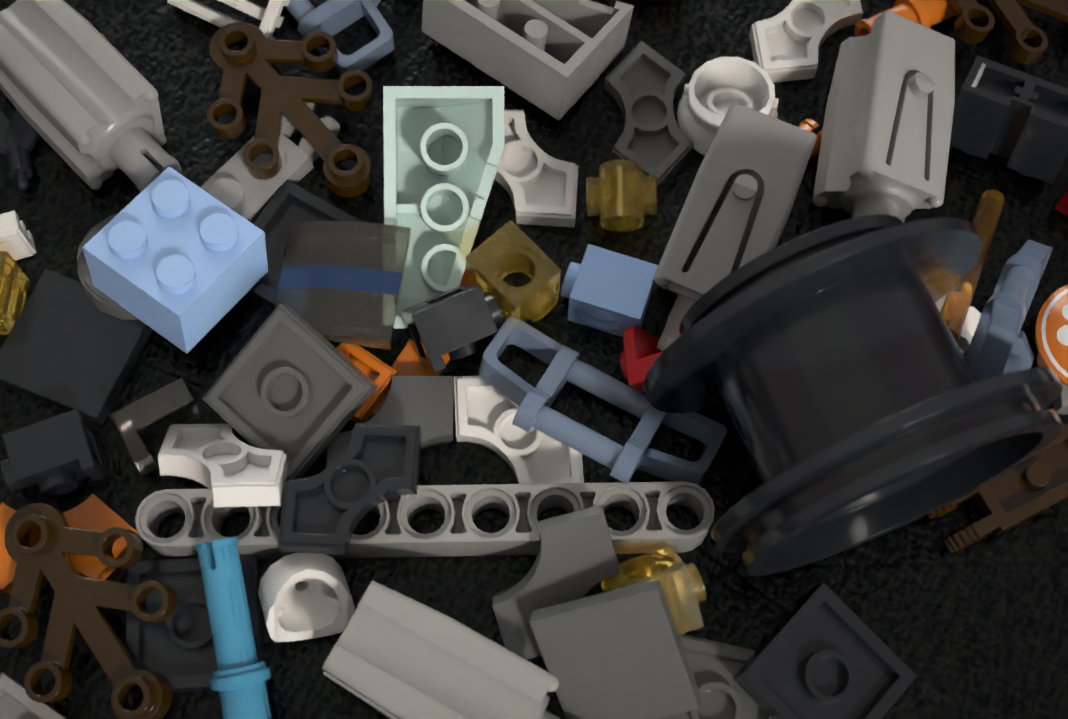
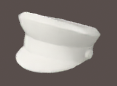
(712, 92)

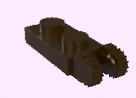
(1014, 495)

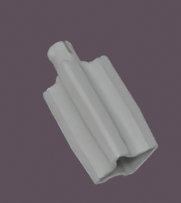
(81, 94)
(888, 121)
(733, 206)
(431, 666)

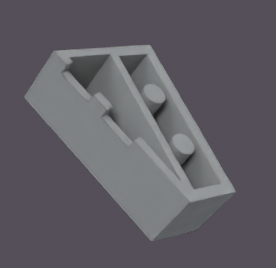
(533, 46)

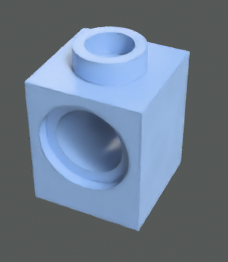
(608, 290)

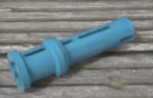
(239, 674)

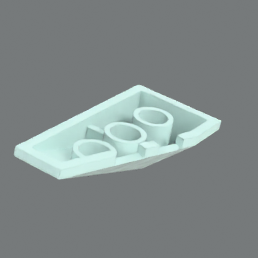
(438, 177)

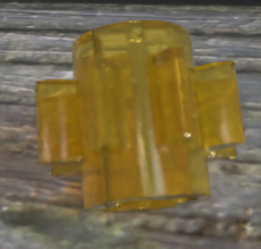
(621, 195)

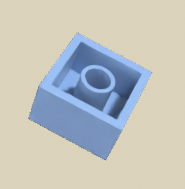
(177, 259)

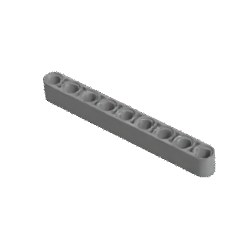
(458, 533)

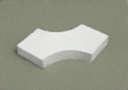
(790, 40)
(536, 182)
(486, 419)
(225, 465)

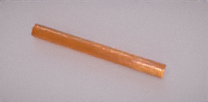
(960, 297)

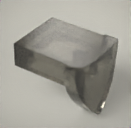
(144, 412)

